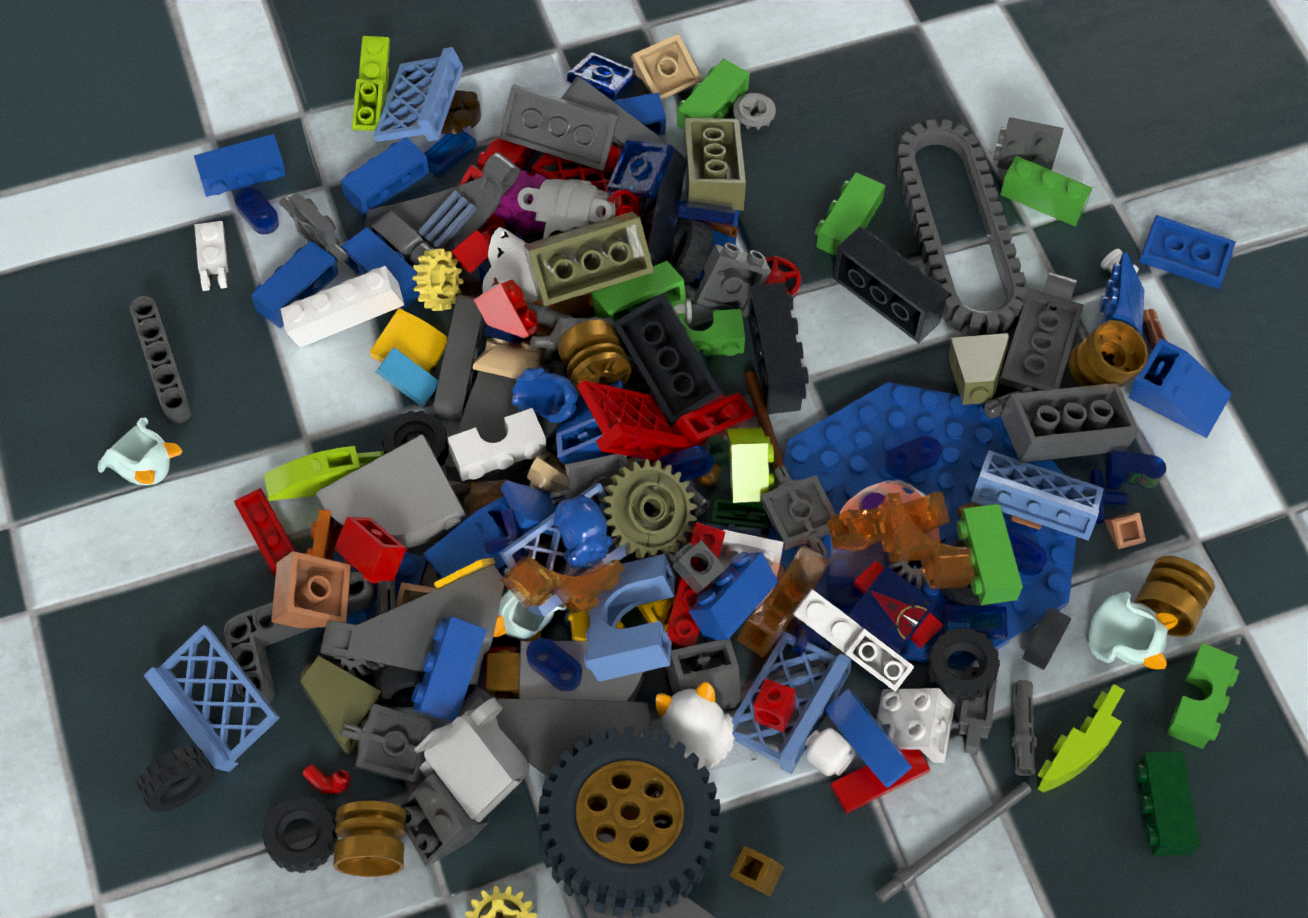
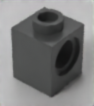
(711, 566)

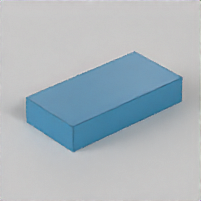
(407, 377)

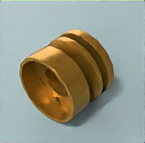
(593, 354)
(1108, 355)
(1177, 589)
(369, 839)

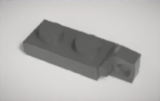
(976, 716)

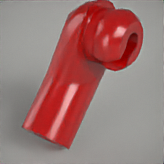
(327, 784)

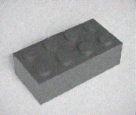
(1069, 422)

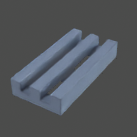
(444, 216)

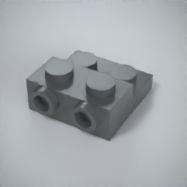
(1029, 141)
(730, 277)

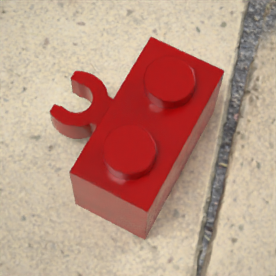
(370, 549)

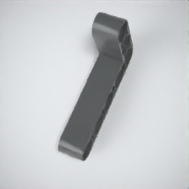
(260, 635)

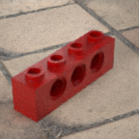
(678, 621)

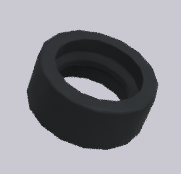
(1046, 638)
(398, 685)

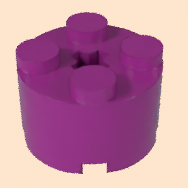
(513, 214)

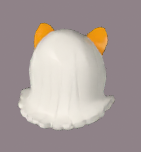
(697, 723)

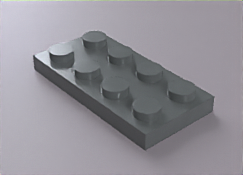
(558, 127)

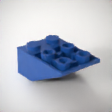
(1123, 296)
(1180, 389)
(579, 433)
(467, 541)

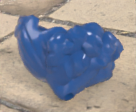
(545, 392)
(582, 532)

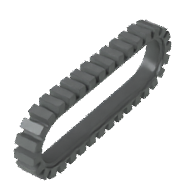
(990, 213)

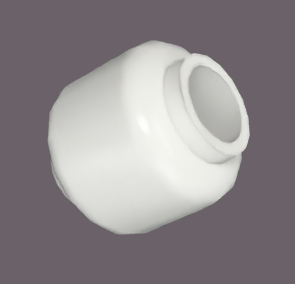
(828, 752)

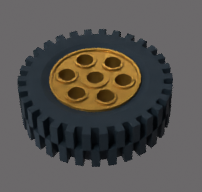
(613, 871)

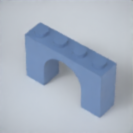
(634, 649)

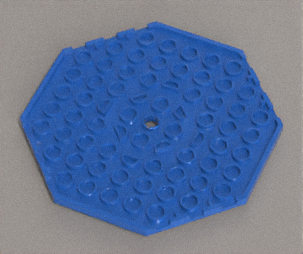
(851, 453)

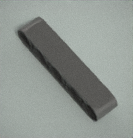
(627, 126)
(458, 360)
(165, 369)

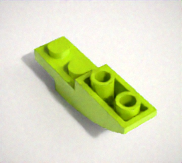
(372, 83)
(314, 472)
(1082, 745)

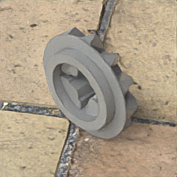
(747, 103)

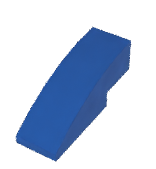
(868, 738)

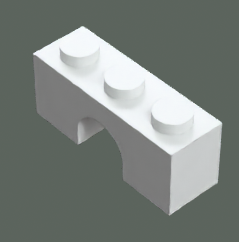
(476, 457)

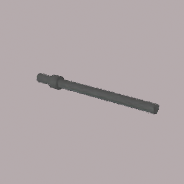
(906, 877)

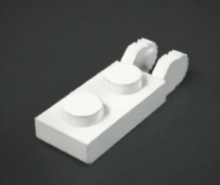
(211, 253)

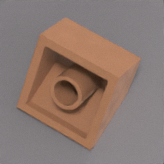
(310, 591)

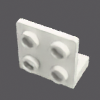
(737, 542)
(917, 720)

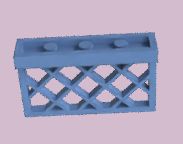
(435, 98)
(1045, 506)
(533, 536)
(813, 712)
(197, 721)

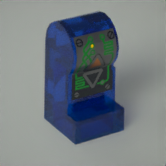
(1134, 469)

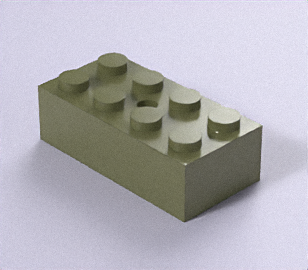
(714, 162)
(616, 253)

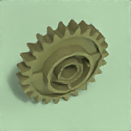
(627, 514)

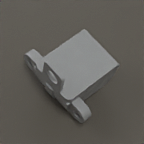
(567, 204)
(475, 760)

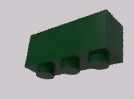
(1167, 803)

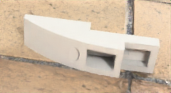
(853, 640)

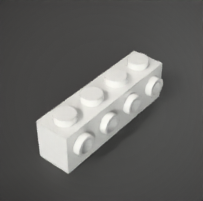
(342, 306)

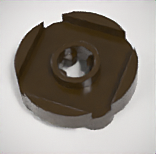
(466, 112)

